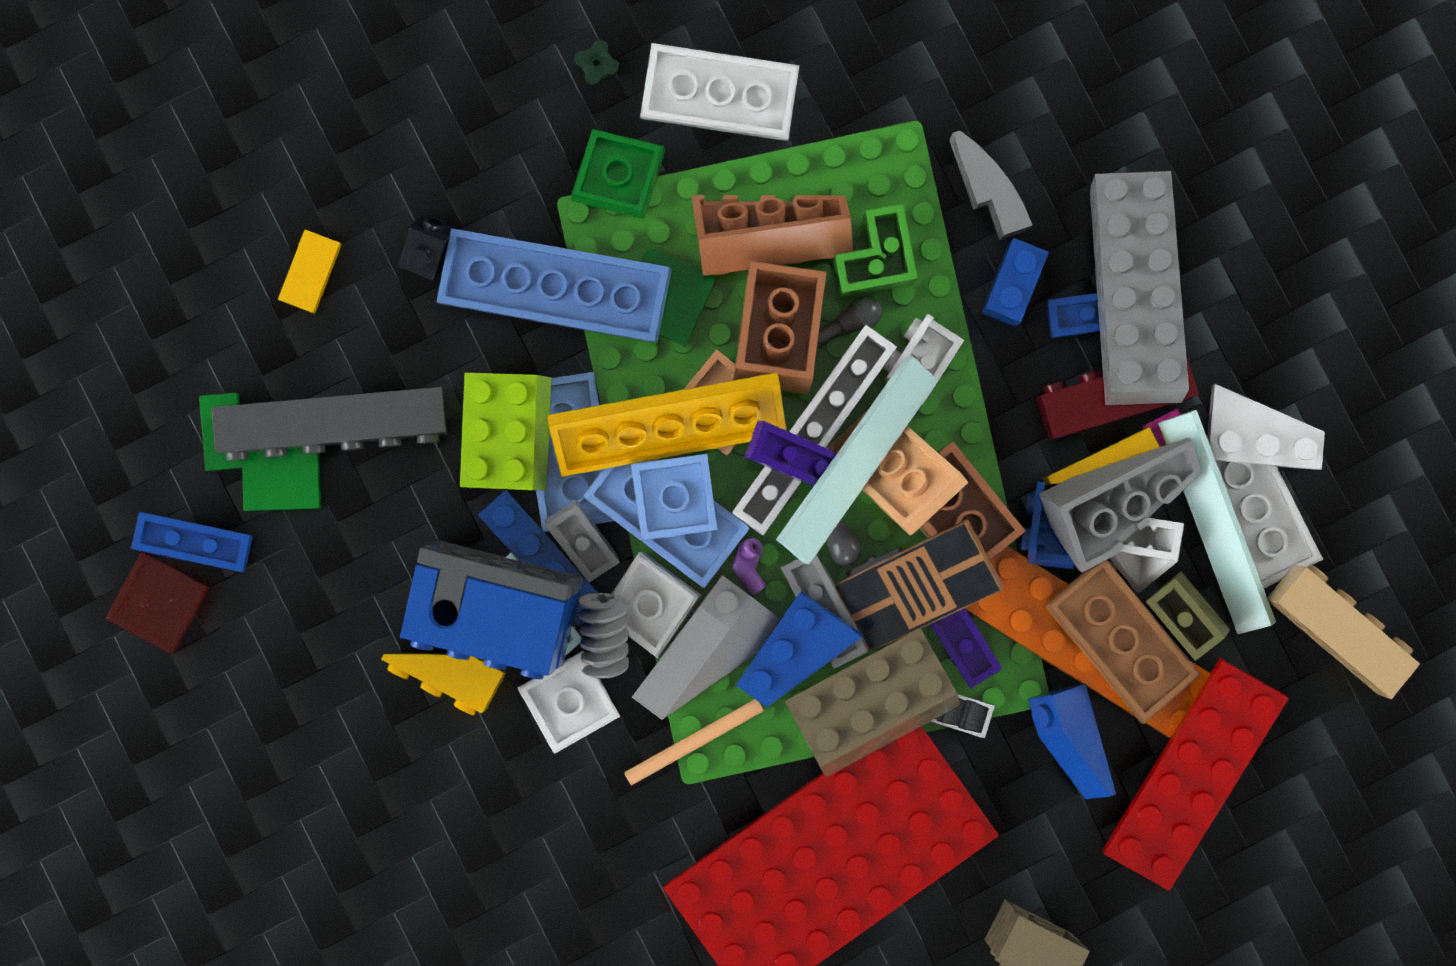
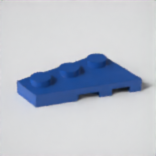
(796, 649)

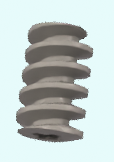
(605, 635)

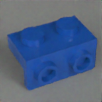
(1040, 539)

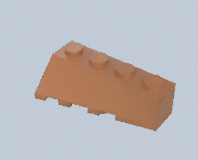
(770, 231)

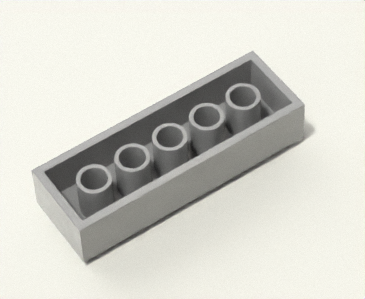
(1138, 288)

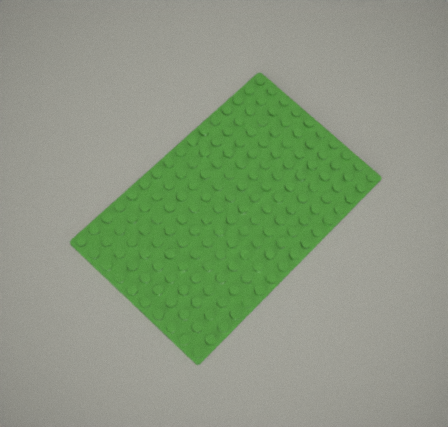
(872, 172)

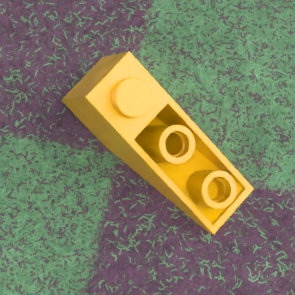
(464, 680)

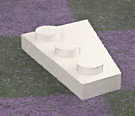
(1260, 435)

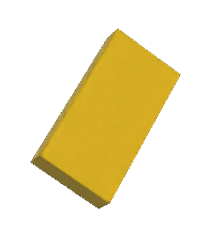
(309, 271)

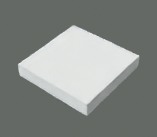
(655, 603)
(568, 704)

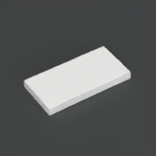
(719, 92)
(1268, 520)

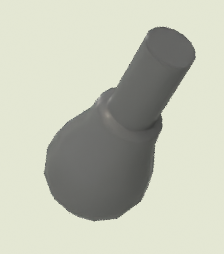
(860, 312)
(844, 546)

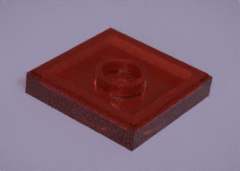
(157, 602)

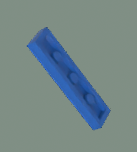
(528, 541)

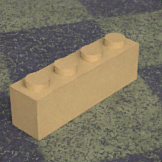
(1343, 630)

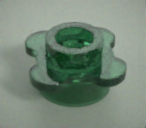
(592, 72)

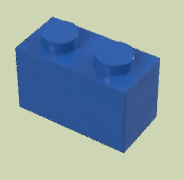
(1014, 282)

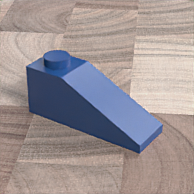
(1072, 736)

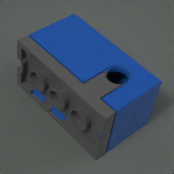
(505, 609)

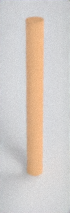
(693, 741)

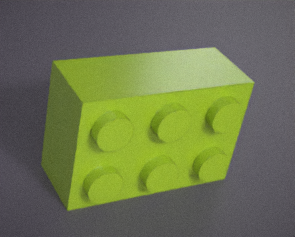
(505, 431)

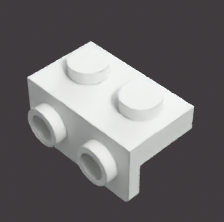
(929, 345)

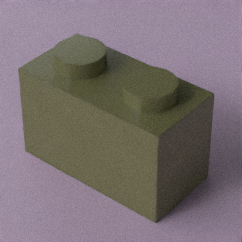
(1188, 616)

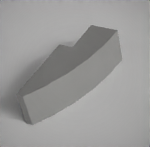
(989, 187)

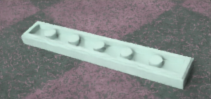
(857, 460)
(1221, 530)

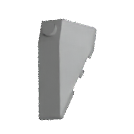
(1109, 503)
(714, 642)

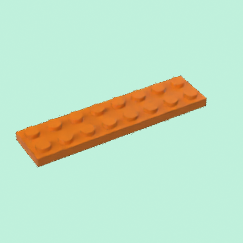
(1021, 616)

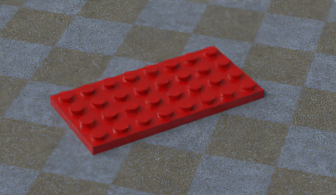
(832, 858)

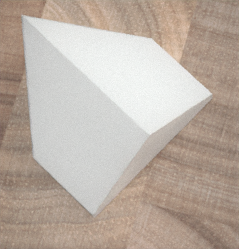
(1149, 552)

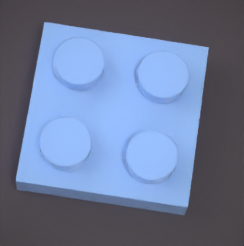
(674, 497)

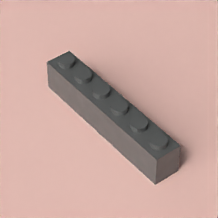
(329, 421)

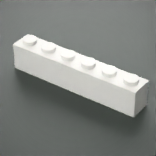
(818, 424)

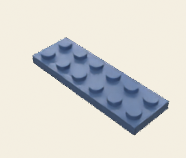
(554, 285)

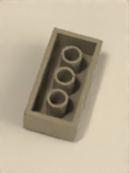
(873, 702)

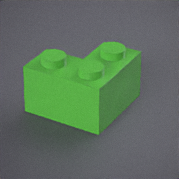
(887, 261)

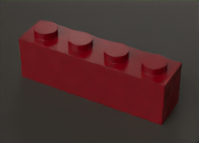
(1083, 405)

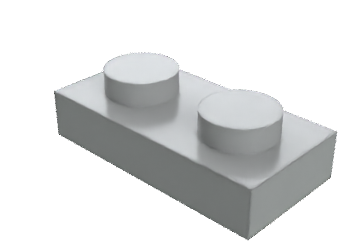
(582, 541)

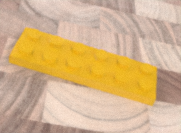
(664, 424)

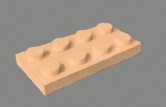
(910, 479)

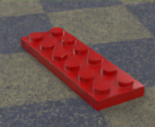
(1195, 774)

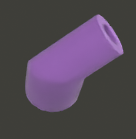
(745, 565)

